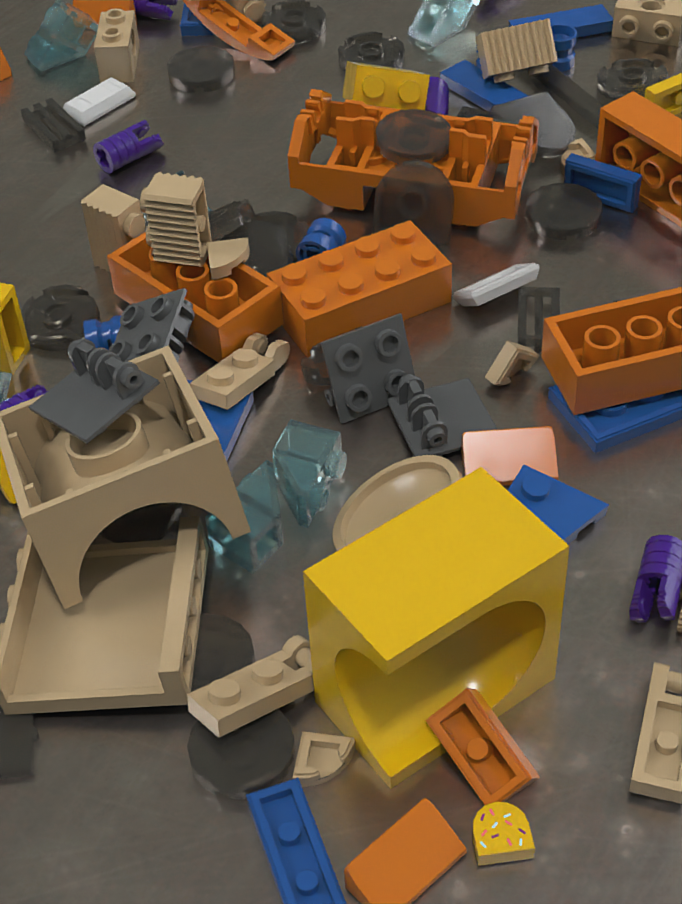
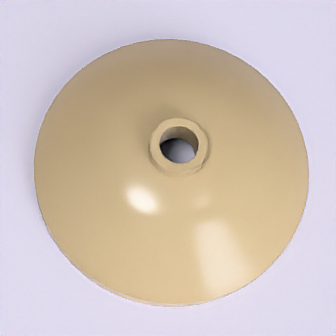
(391, 494)

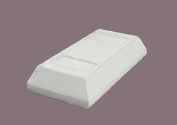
(98, 101)
(497, 284)

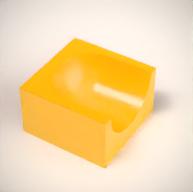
(434, 606)

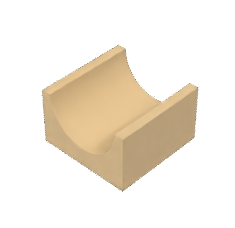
(144, 458)

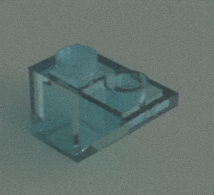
(62, 36)
(305, 466)
(262, 509)

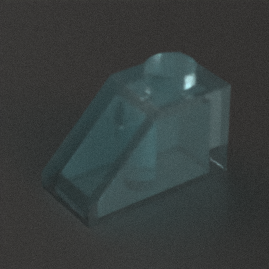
(441, 20)

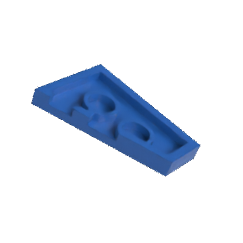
(556, 503)

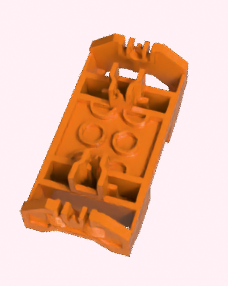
(358, 166)

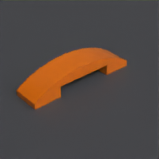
(240, 31)

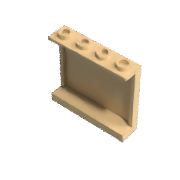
(119, 646)

